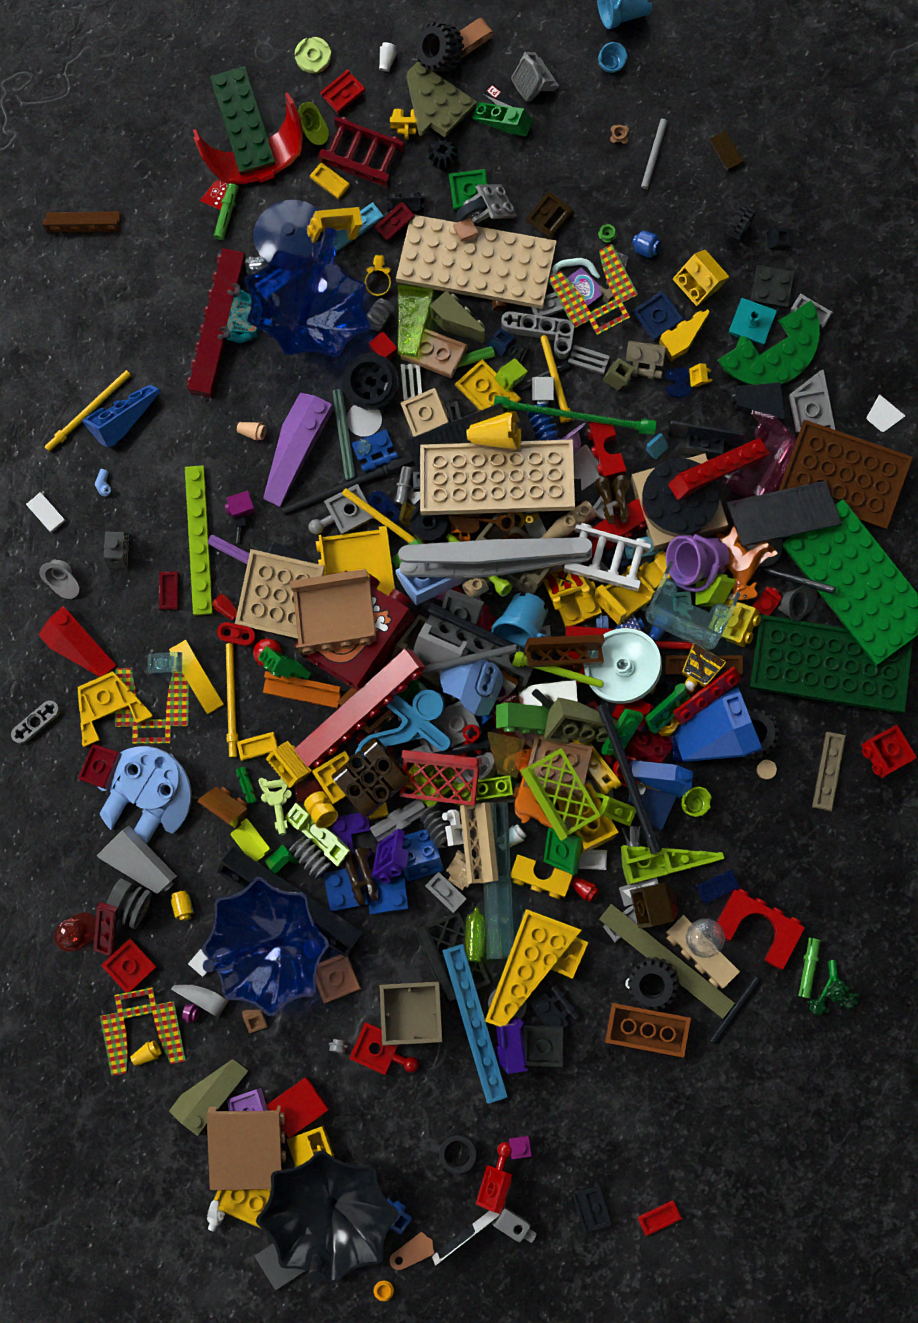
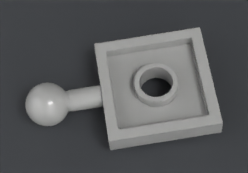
(344, 521)

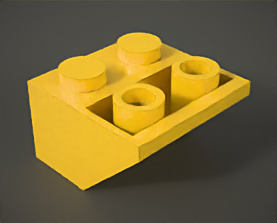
(700, 277)
(307, 1144)

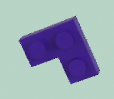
(349, 825)

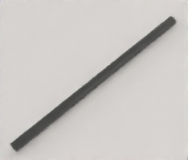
(471, 658)

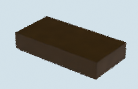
(726, 150)

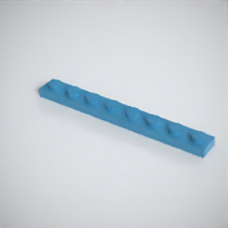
(474, 1023)

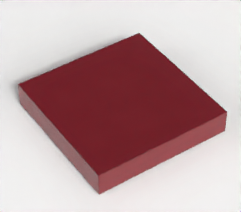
(100, 766)

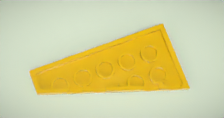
(533, 954)

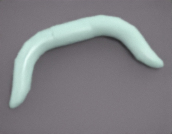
(574, 262)

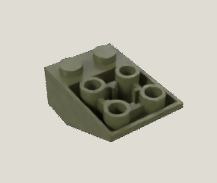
(456, 319)

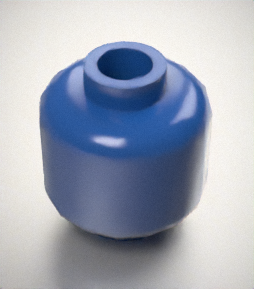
(646, 244)

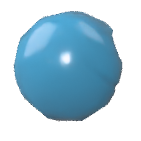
(612, 57)

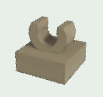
(607, 294)

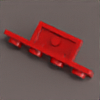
(702, 697)

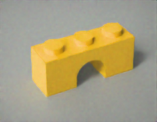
(523, 873)

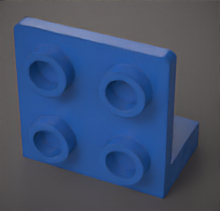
(422, 856)

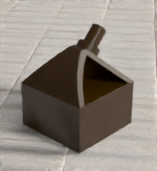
(655, 904)

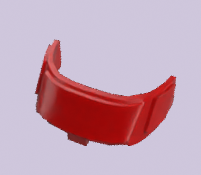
(284, 146)

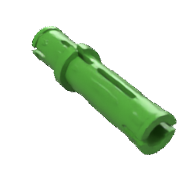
(228, 204)
(811, 959)

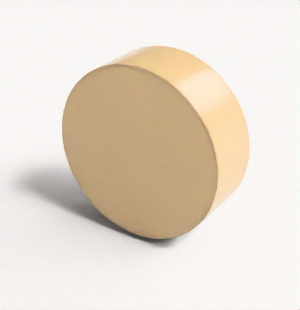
(766, 769)

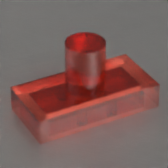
(306, 788)

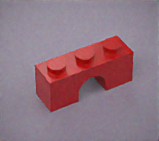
(609, 464)

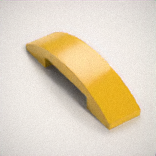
(197, 678)

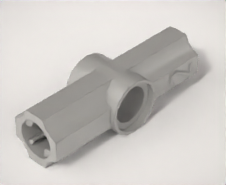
(398, 819)

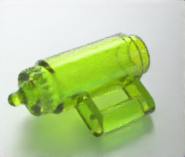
(475, 936)

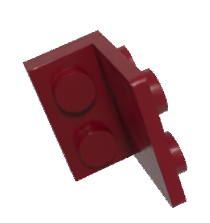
(648, 746)

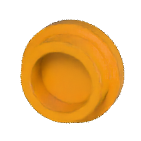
(383, 1290)

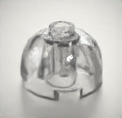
(710, 946)

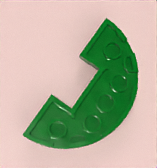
(782, 360)

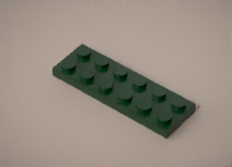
(242, 120)

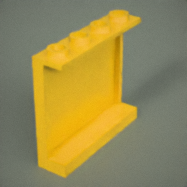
(359, 551)

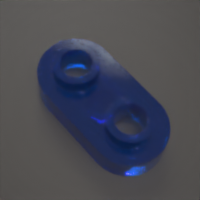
(385, 507)

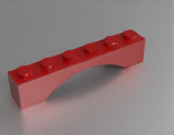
(713, 469)

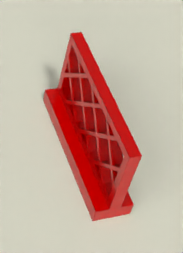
(441, 760)

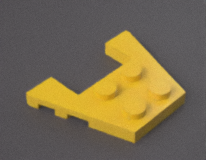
(103, 698)

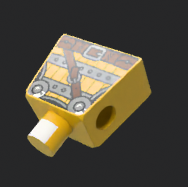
(700, 667)

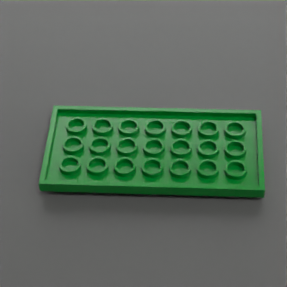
(870, 590)

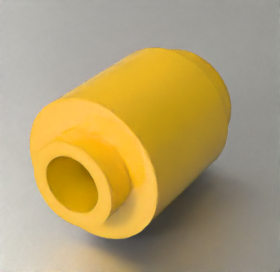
(182, 905)

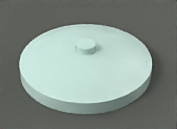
(629, 666)

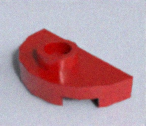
(486, 618)

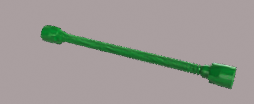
(644, 426)

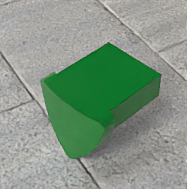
(280, 858)

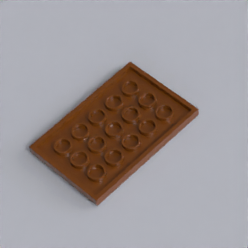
(853, 468)

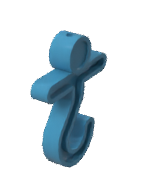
(415, 724)

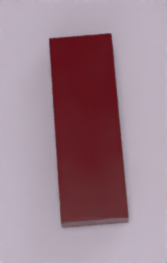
(105, 929)

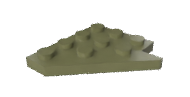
(436, 101)

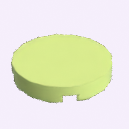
(313, 55)

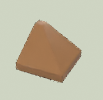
(254, 1020)

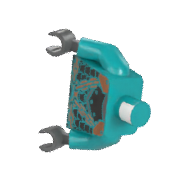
(238, 327)

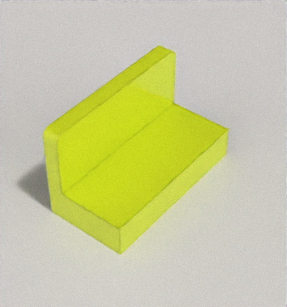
(250, 841)

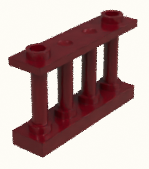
(364, 169)

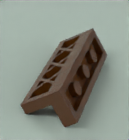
(82, 222)
(564, 644)

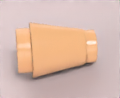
(252, 430)

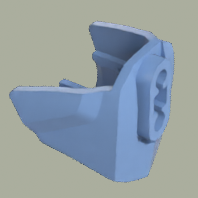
(473, 685)

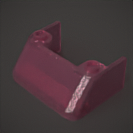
(770, 471)

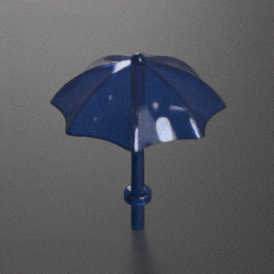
(308, 301)
(264, 946)

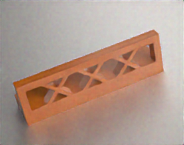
(302, 690)

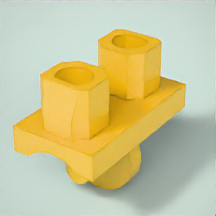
(405, 125)

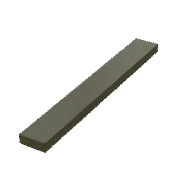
(652, 948)

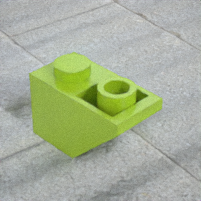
(716, 592)

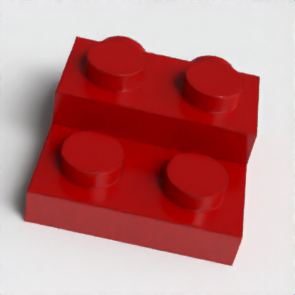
(888, 751)

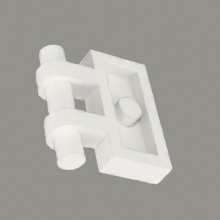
(454, 832)

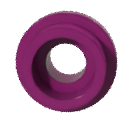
(190, 1013)

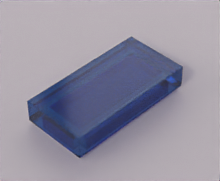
(717, 886)

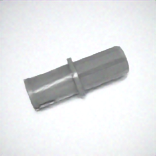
(404, 485)

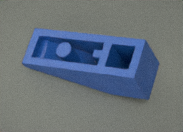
(664, 777)

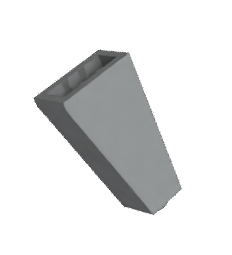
(137, 860)

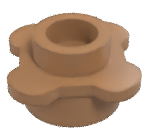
(619, 129)

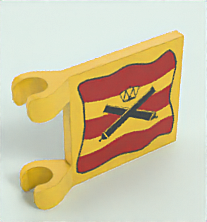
(562, 583)

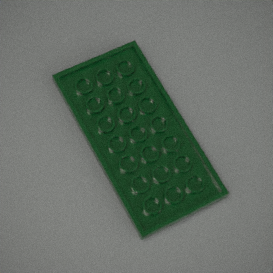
(827, 666)

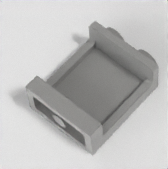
(434, 650)

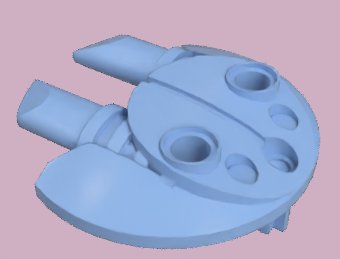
(148, 791)

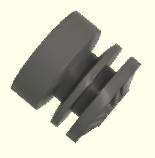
(131, 905)

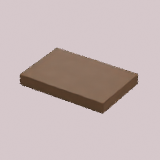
(438, 353)

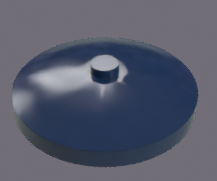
(284, 229)

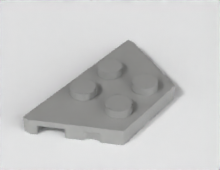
(812, 403)

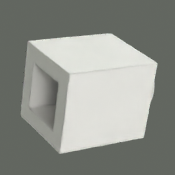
(542, 389)

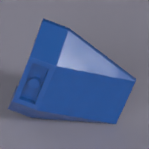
(718, 731)

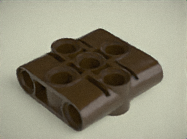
(372, 757)

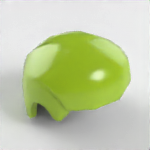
(696, 801)

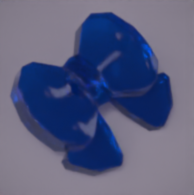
(680, 387)

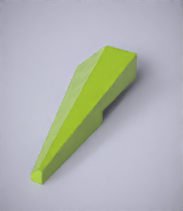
(642, 865)

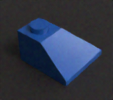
(391, 896)

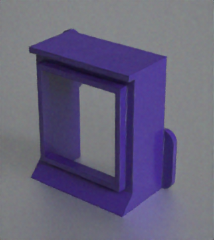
(511, 1046)

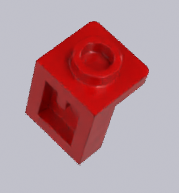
(768, 601)

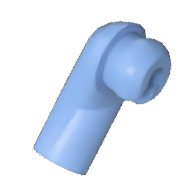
(101, 484)

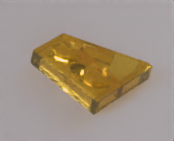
(506, 753)

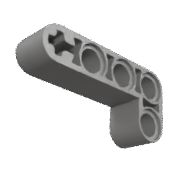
(536, 330)

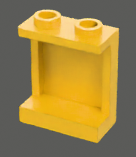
(338, 219)
(622, 602)

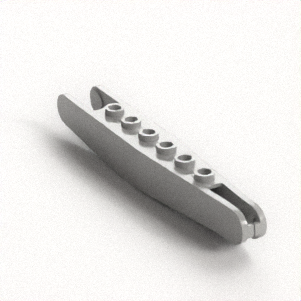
(491, 557)

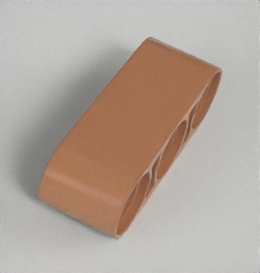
(475, 35)

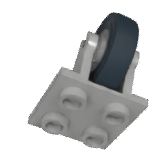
(488, 202)

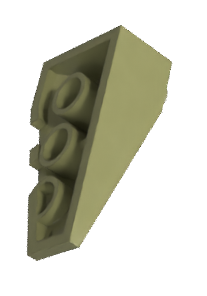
(574, 721)
(210, 1092)

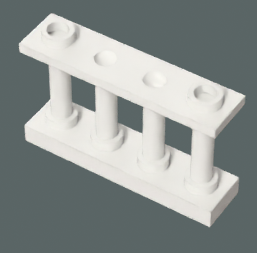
(612, 576)

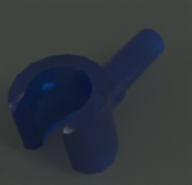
(675, 753)

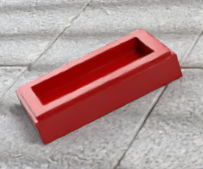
(659, 1218)

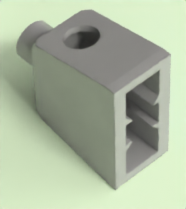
(508, 1220)

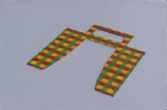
(619, 284)
(176, 710)
(115, 1032)

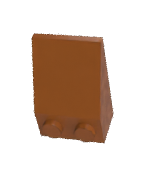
(224, 806)

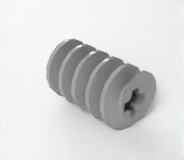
(310, 857)

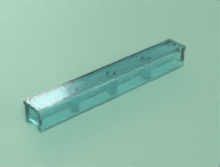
(498, 893)

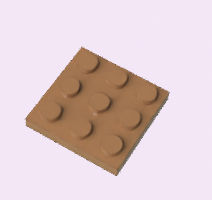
(577, 754)

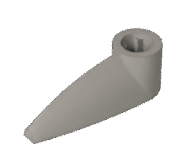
(202, 997)

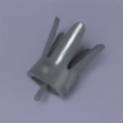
(634, 837)

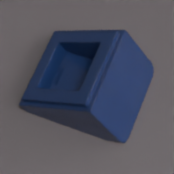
(500, 341)

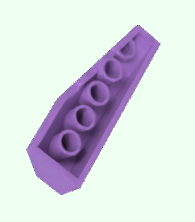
(295, 443)

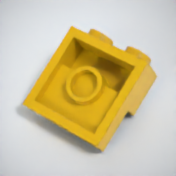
(577, 609)
(741, 624)

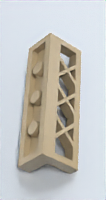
(482, 843)

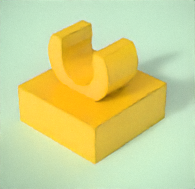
(698, 375)

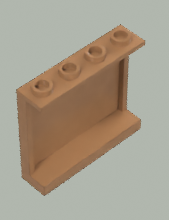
(334, 611)
(244, 1148)

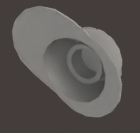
(59, 578)
(486, 771)

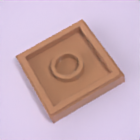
(336, 978)

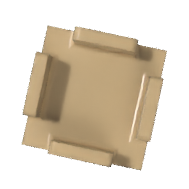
(425, 412)

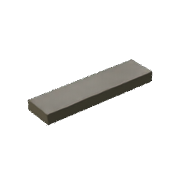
(828, 771)

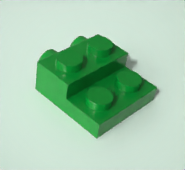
(282, 665)

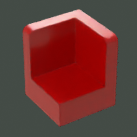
(383, 346)

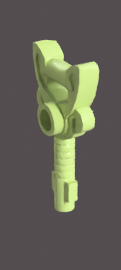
(276, 799)

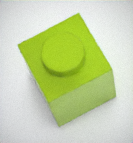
(510, 375)

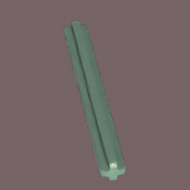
(343, 434)

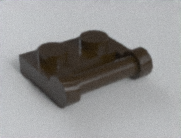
(545, 211)

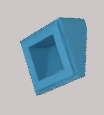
(657, 446)

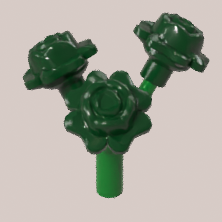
(836, 991)

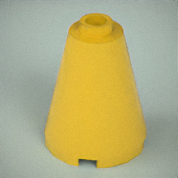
(497, 432)

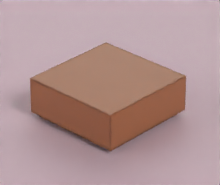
(465, 229)

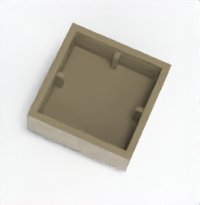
(410, 1013)

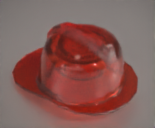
(75, 932)

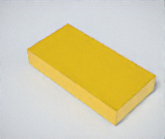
(329, 180)
(256, 746)

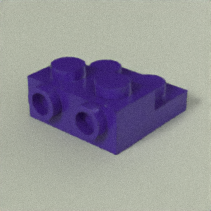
(390, 857)

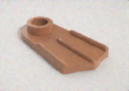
(413, 1251)

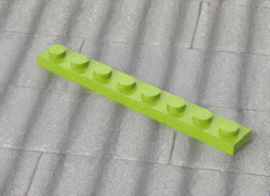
(198, 540)

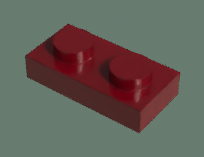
(394, 221)

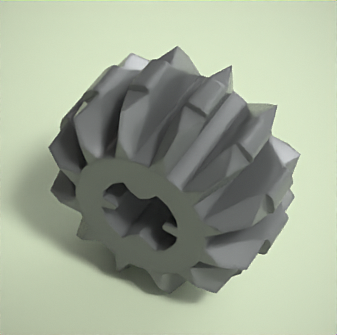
(380, 314)

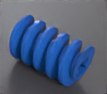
(542, 425)

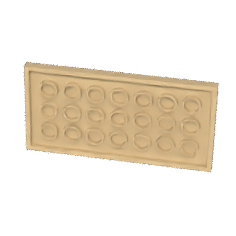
(487, 266)
(495, 479)

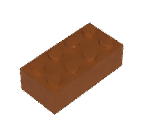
(647, 1030)

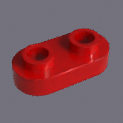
(236, 635)

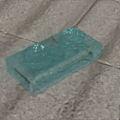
(165, 662)

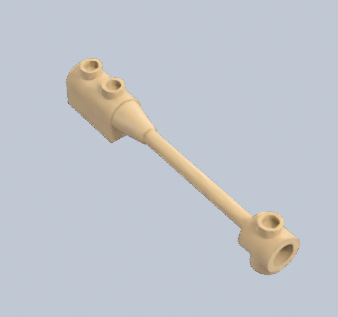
(562, 528)

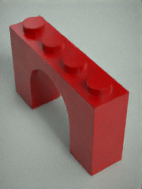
(786, 930)

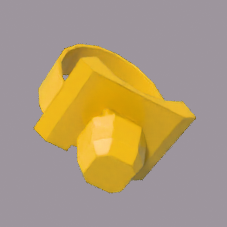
(378, 262)

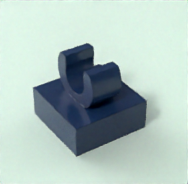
(609, 558)

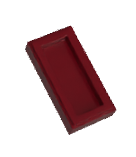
(169, 590)

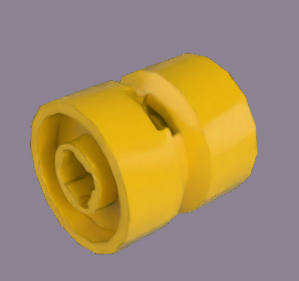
(321, 809)

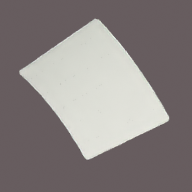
(585, 467)

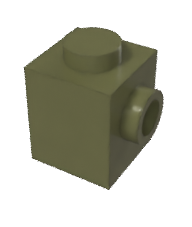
(618, 374)

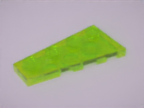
(412, 317)

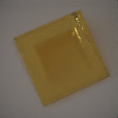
(405, 513)

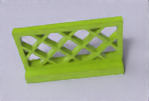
(545, 802)

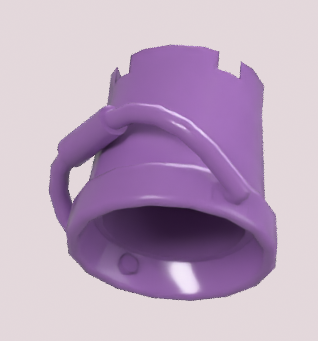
(695, 560)

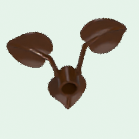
(470, 523)

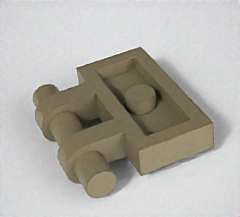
(648, 354)

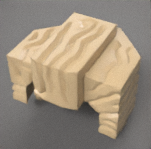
(458, 871)

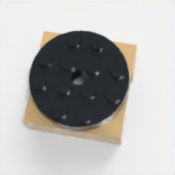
(665, 515)

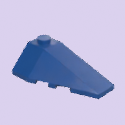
(113, 423)

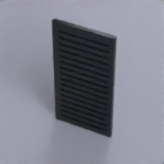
(450, 433)
(784, 513)

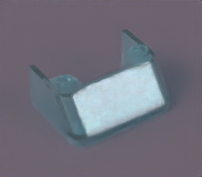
(686, 619)

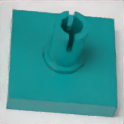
(752, 321)

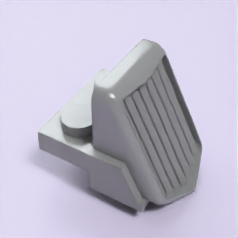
(532, 77)

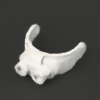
(214, 1216)

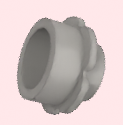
(338, 1046)

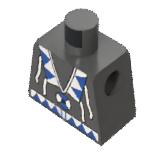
(116, 547)

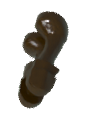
(620, 486)
(362, 856)

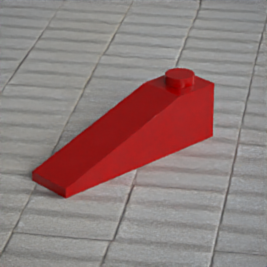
(71, 640)

